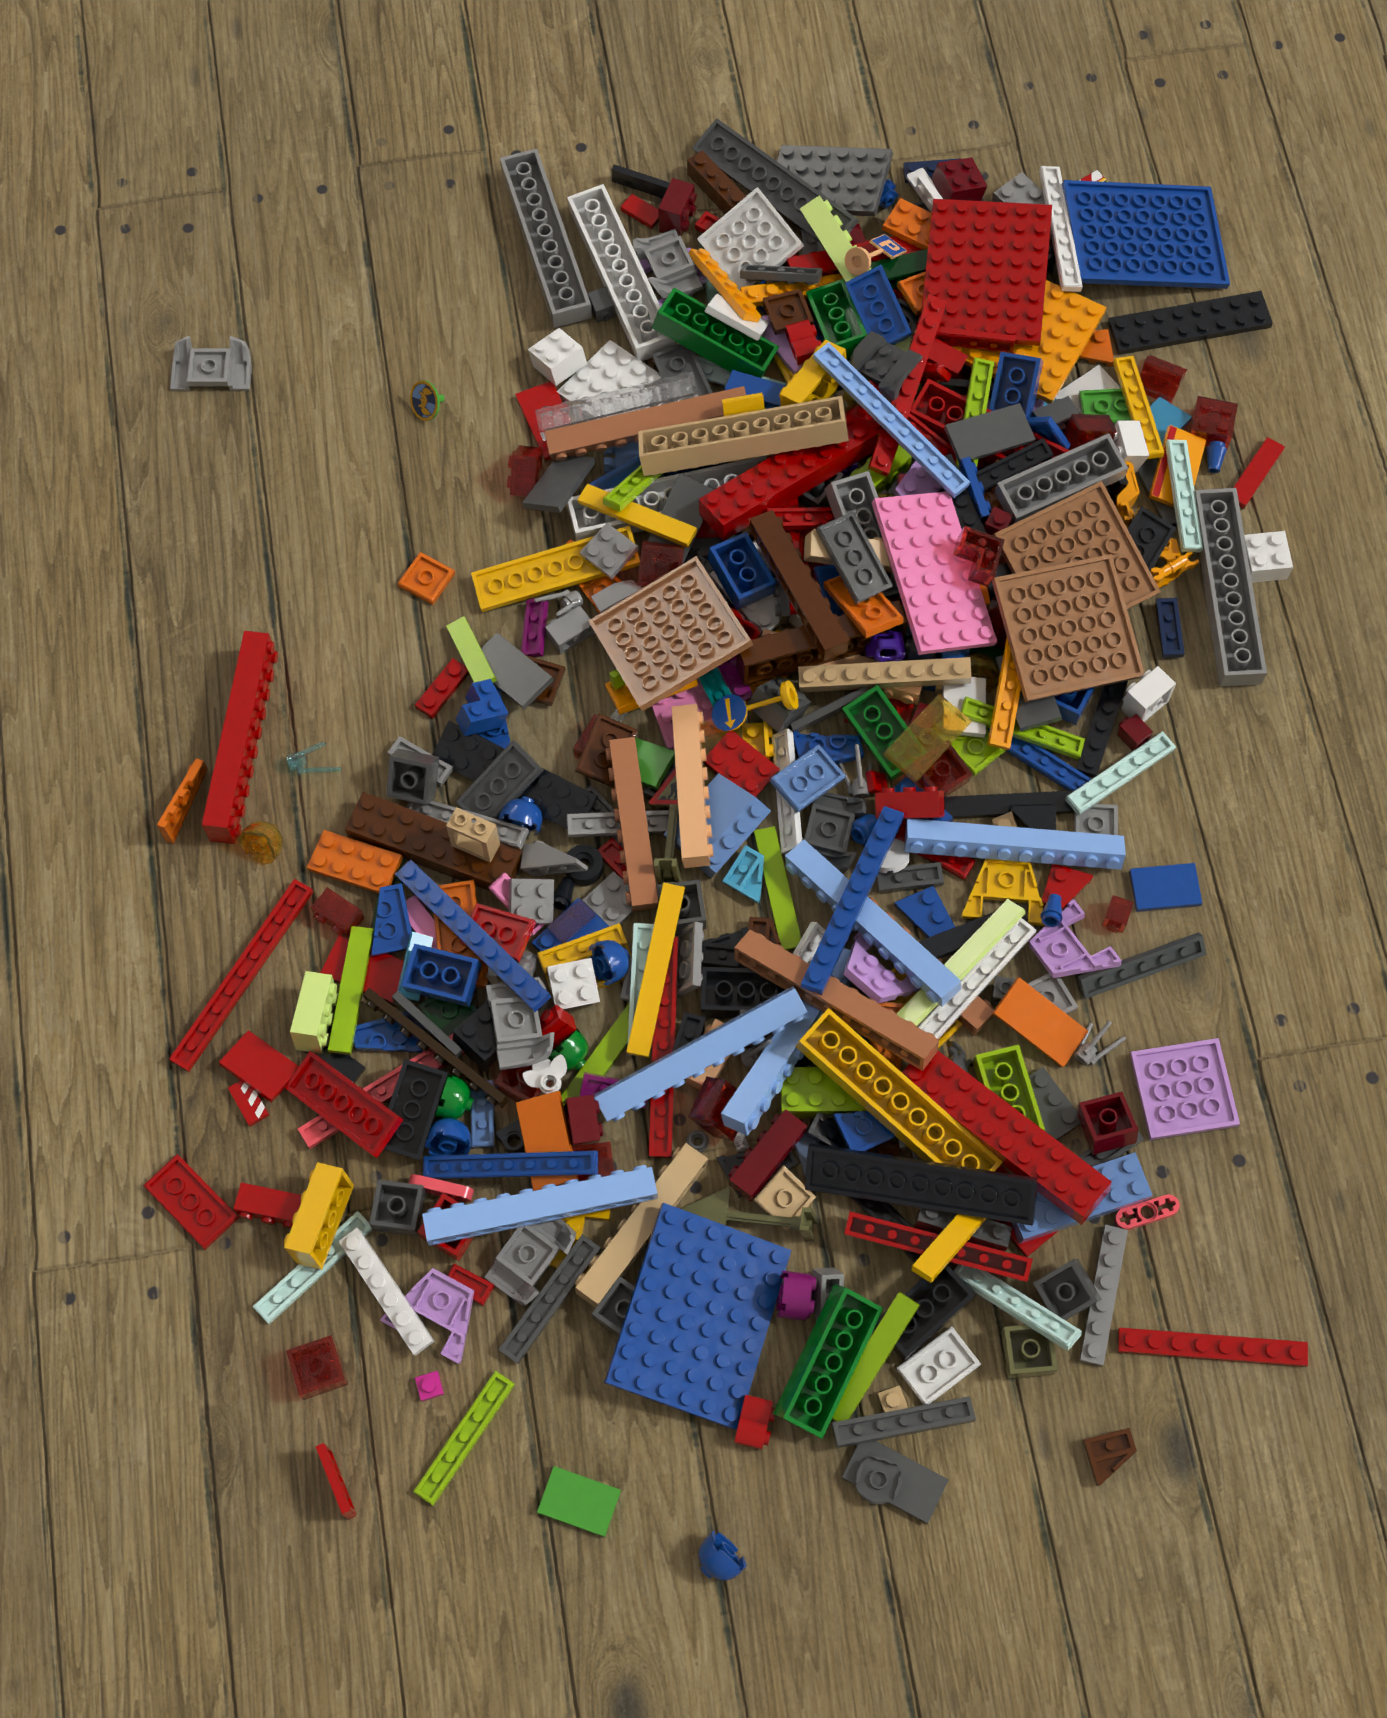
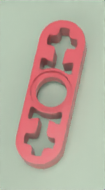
(438, 1187)
(1160, 1201)

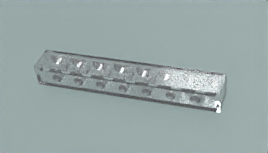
(617, 402)

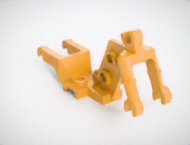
(1171, 554)

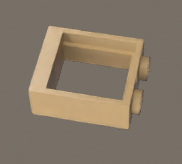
(474, 838)

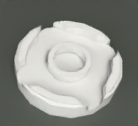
(896, 857)

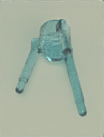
(298, 760)

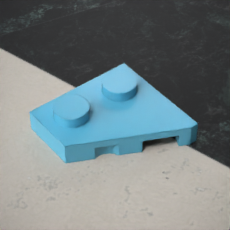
(747, 874)

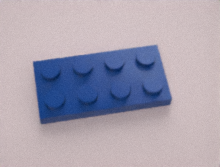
(878, 305)

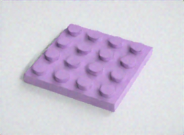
(1184, 1089)

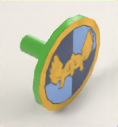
(425, 400)

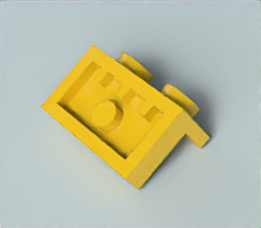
(758, 737)

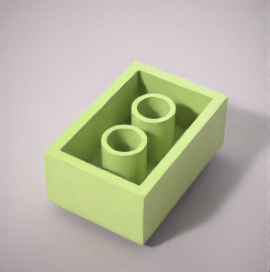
(314, 1012)

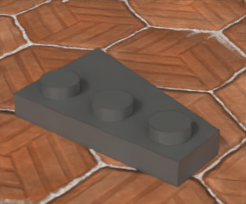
(1055, 1109)

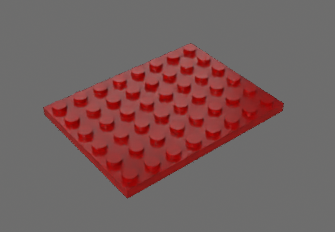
(989, 266)

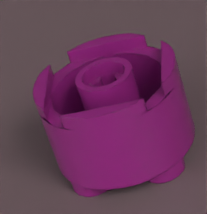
(795, 1296)

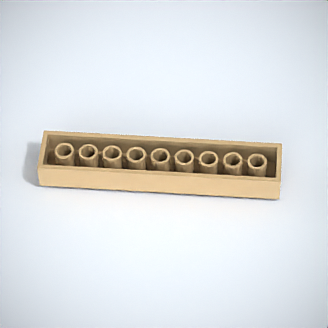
(743, 436)

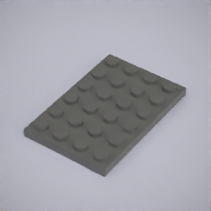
(843, 174)

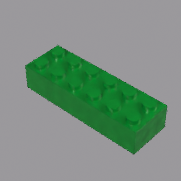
(687, 323)
(828, 1361)

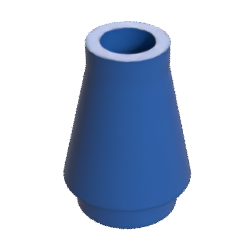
(1215, 456)
(1052, 912)

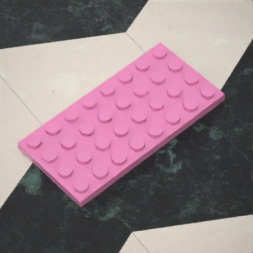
(933, 584)

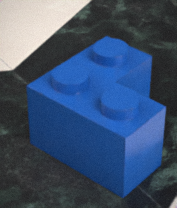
(484, 709)

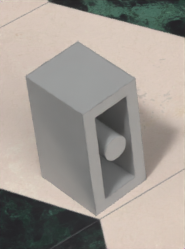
(569, 629)

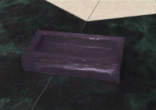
(571, 921)

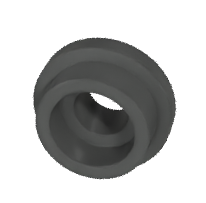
(697, 1134)

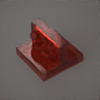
(1161, 378)

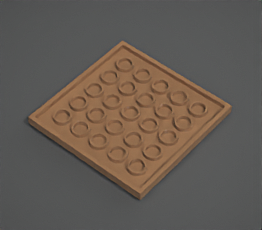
(1078, 530)
(1068, 627)
(670, 633)

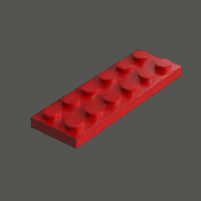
(344, 1104)

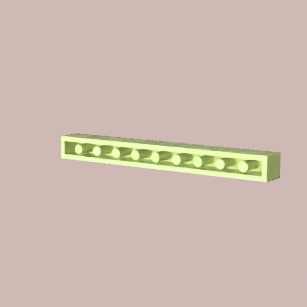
(834, 240)

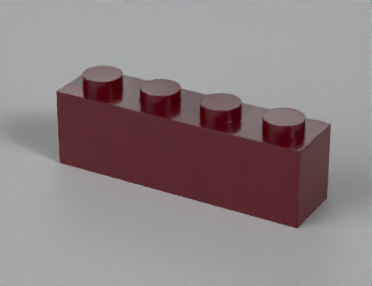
(767, 1155)

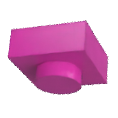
(429, 1386)

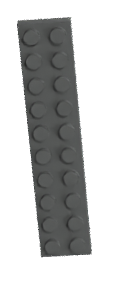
(755, 169)

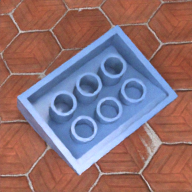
(732, 820)

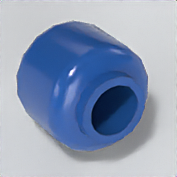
(862, 828)

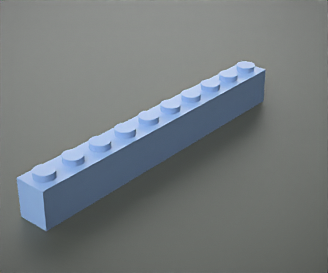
(1014, 844)
(875, 926)
(701, 1053)
(773, 1067)
(539, 1206)

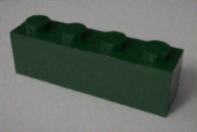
(903, 266)

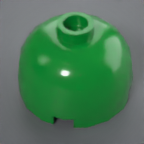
(573, 1049)
(454, 1099)

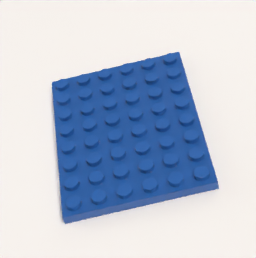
(1146, 234)
(698, 1316)

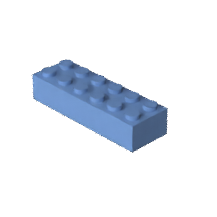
(1127, 1189)

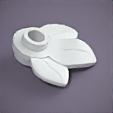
(546, 1071)

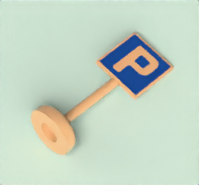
(859, 260)

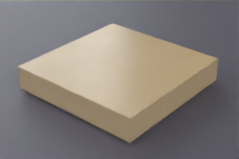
(783, 1195)

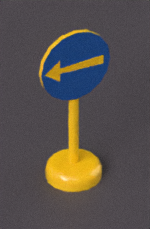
(731, 710)

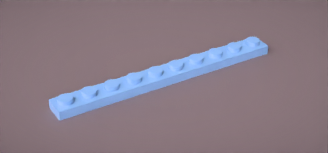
(891, 420)

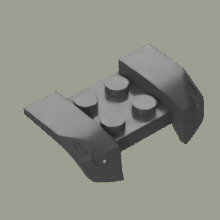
(883, 363)
(831, 827)

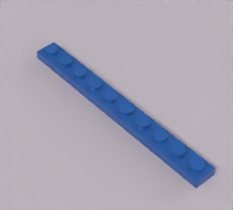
(852, 900)
(473, 936)

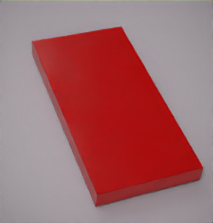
(534, 399)
(381, 975)
(191, 1201)

